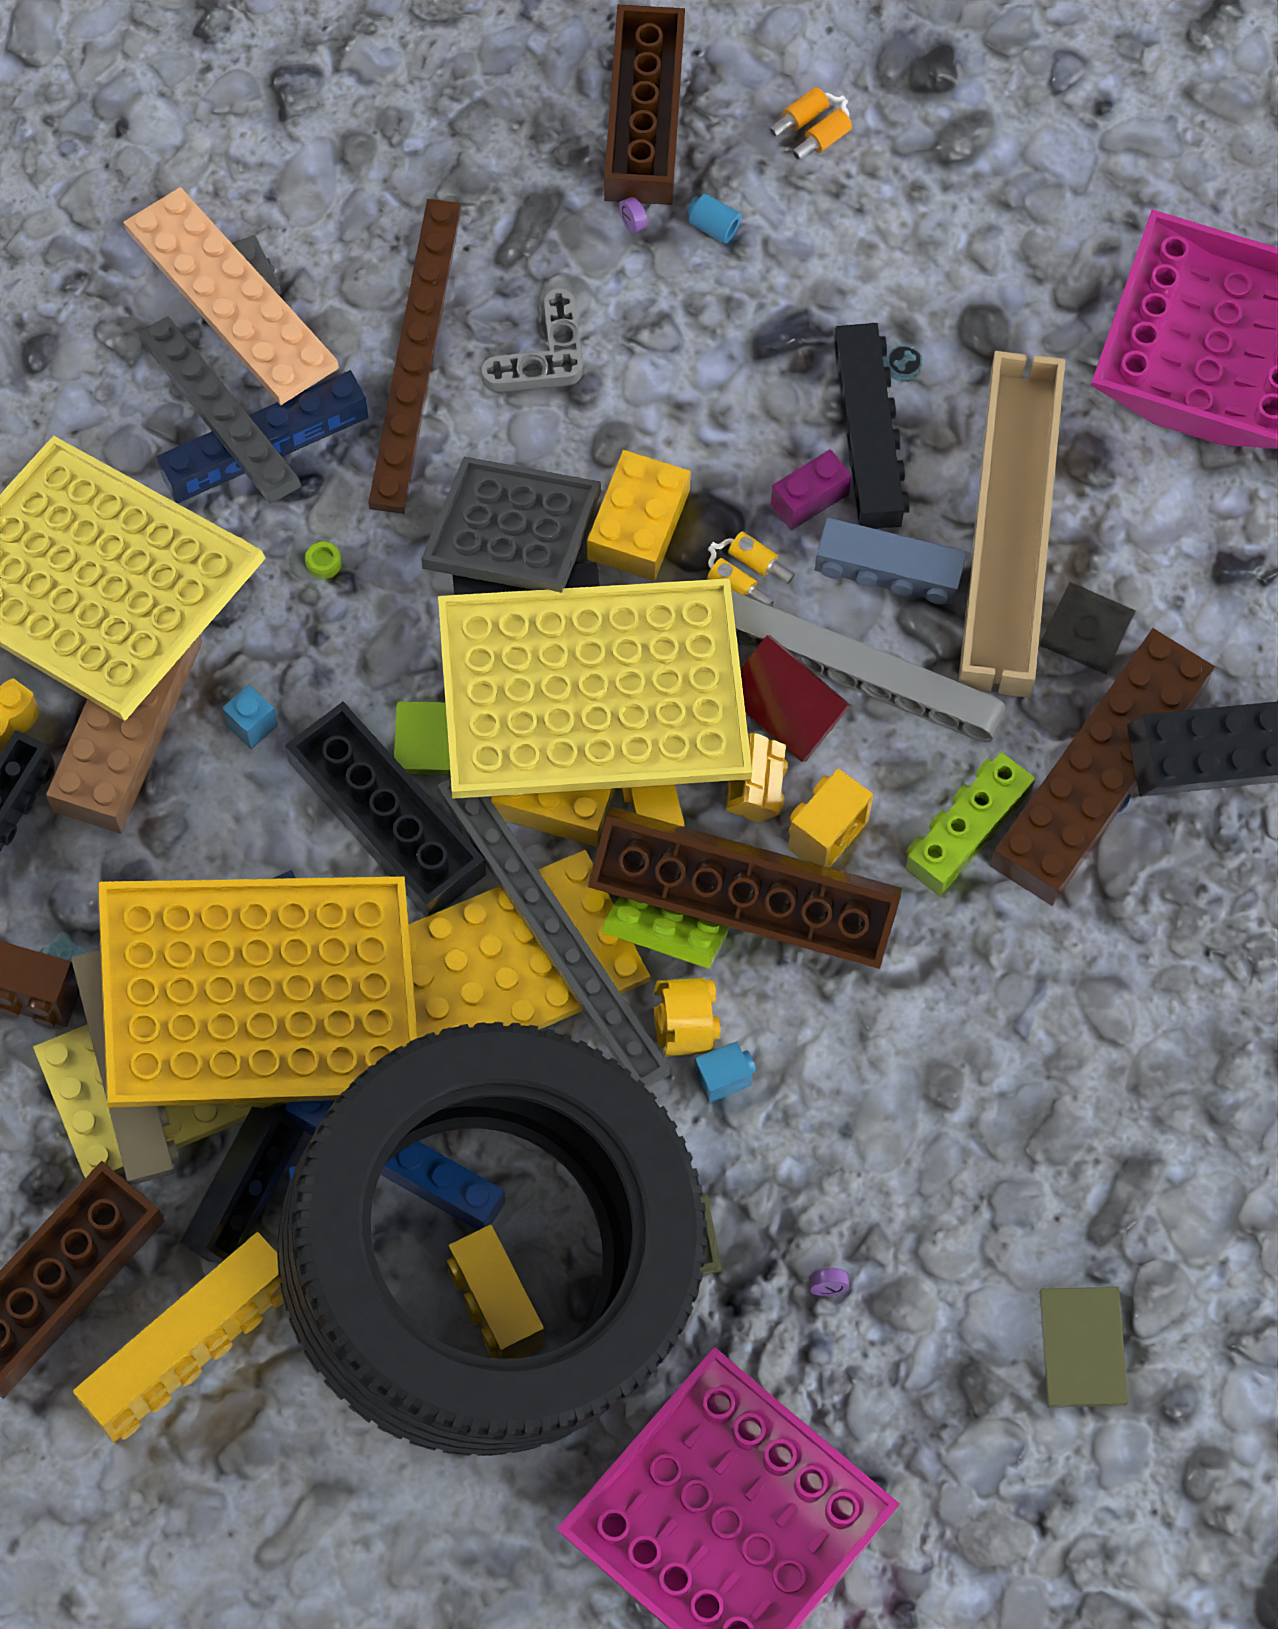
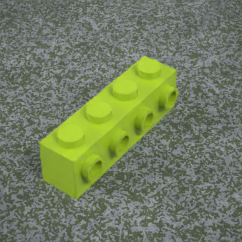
(969, 823)

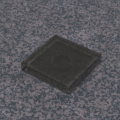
(1087, 628)

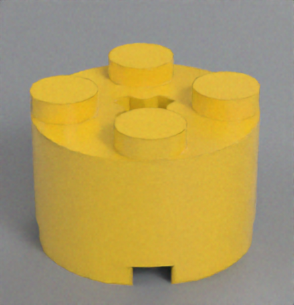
(685, 1016)

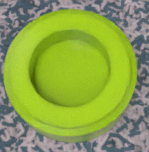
(323, 560)

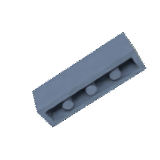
(890, 561)

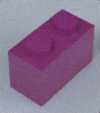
(810, 489)

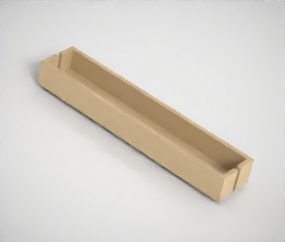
(1012, 525)

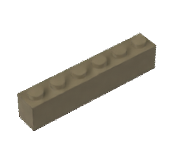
(137, 1129)

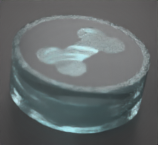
(904, 363)

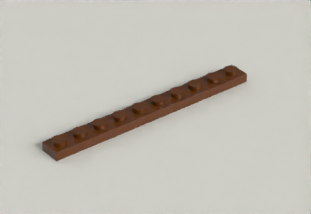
(415, 357)

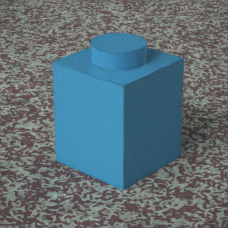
(250, 716)
(724, 1071)

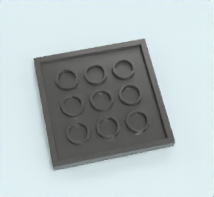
(511, 525)

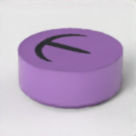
(633, 214)
(829, 1282)

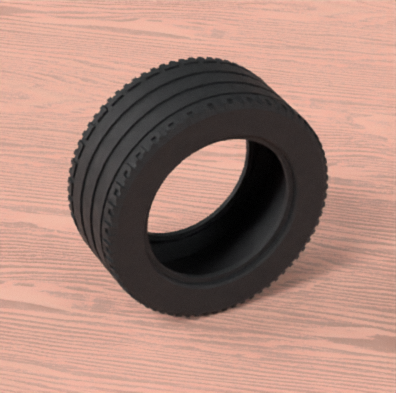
(607, 1138)

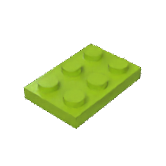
(666, 931)

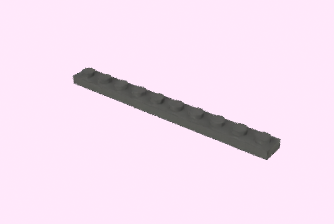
(557, 936)

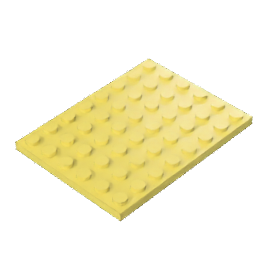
(107, 576)
(593, 688)

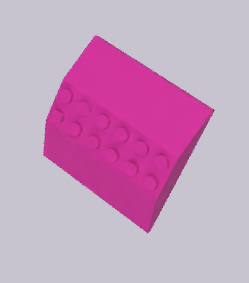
(1197, 335)
(728, 1509)

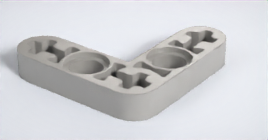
(557, 354)

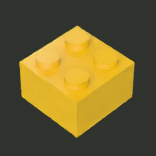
(829, 819)

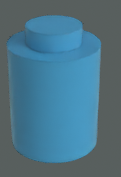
(714, 217)

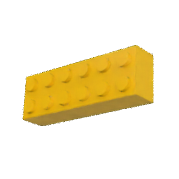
(183, 1340)

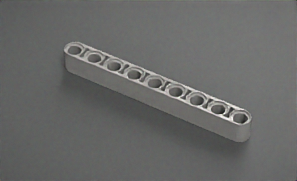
(871, 670)

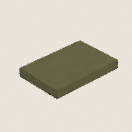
(1083, 1347)

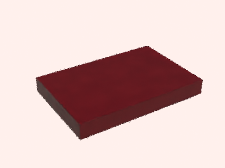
(789, 699)

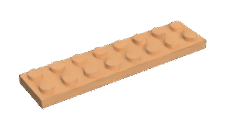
(231, 296)

